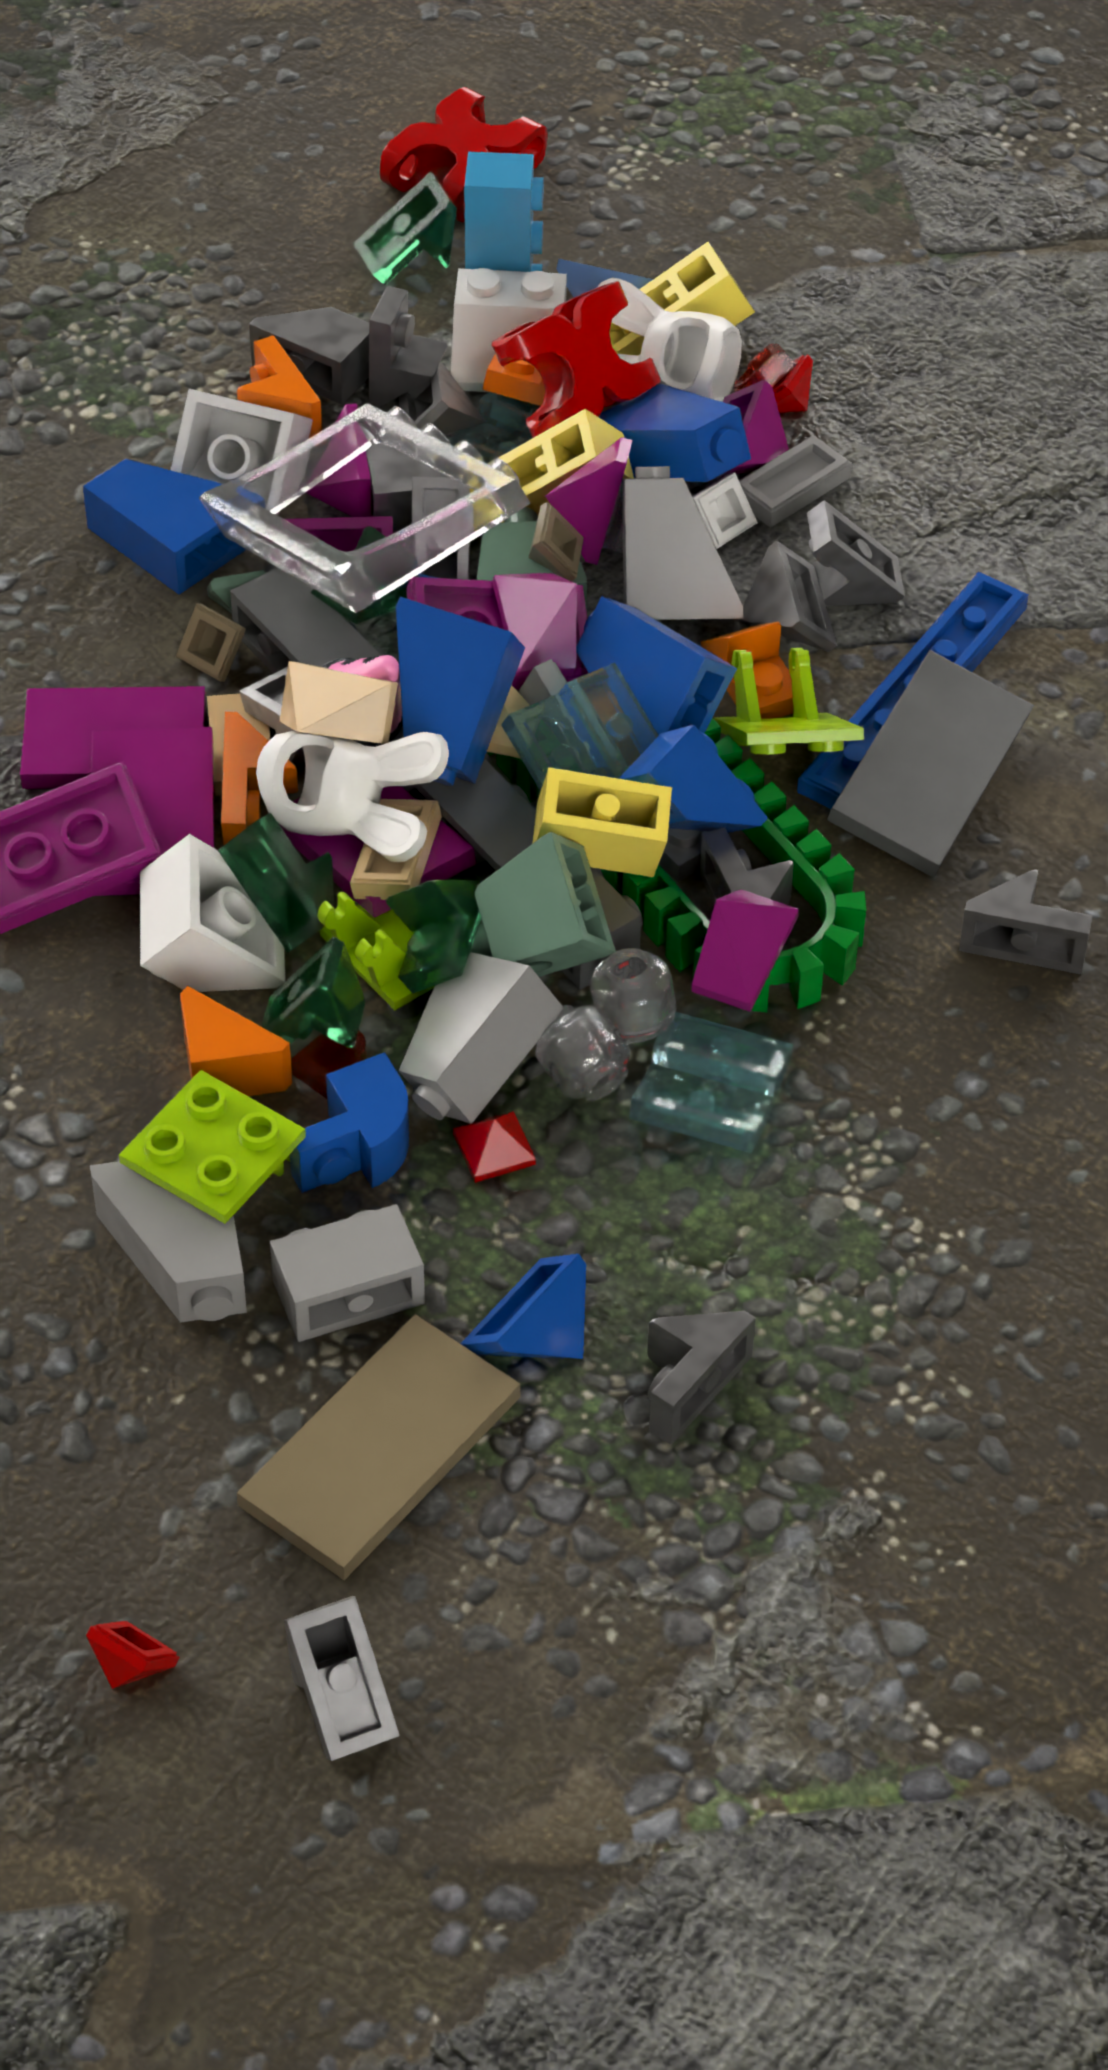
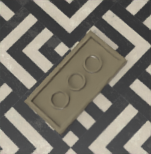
(379, 1446)

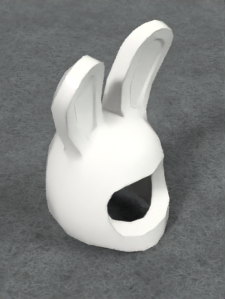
(687, 347)
(346, 787)

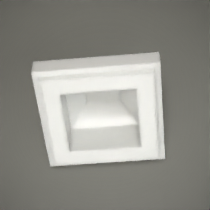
(725, 509)

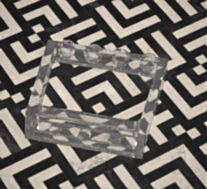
(249, 504)

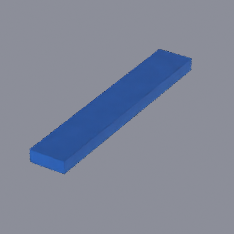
(960, 634)

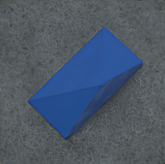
(538, 1315)

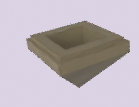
(556, 543)
(210, 642)

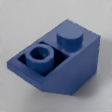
(703, 787)

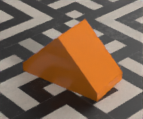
(233, 1047)

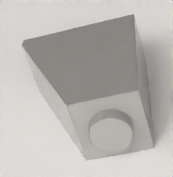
(669, 554)
(476, 1035)
(174, 1245)

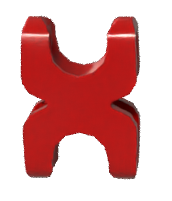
(445, 145)
(577, 358)

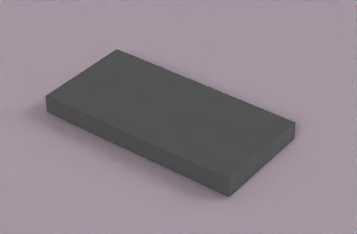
(930, 763)

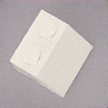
(491, 305)
(232, 437)
(203, 925)

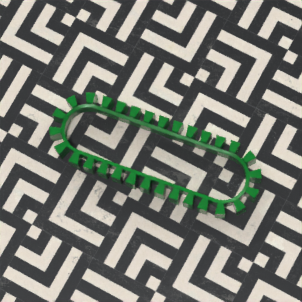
(781, 838)

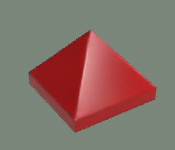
(794, 388)
(494, 1146)
(128, 1652)

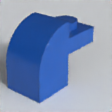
(364, 1127)

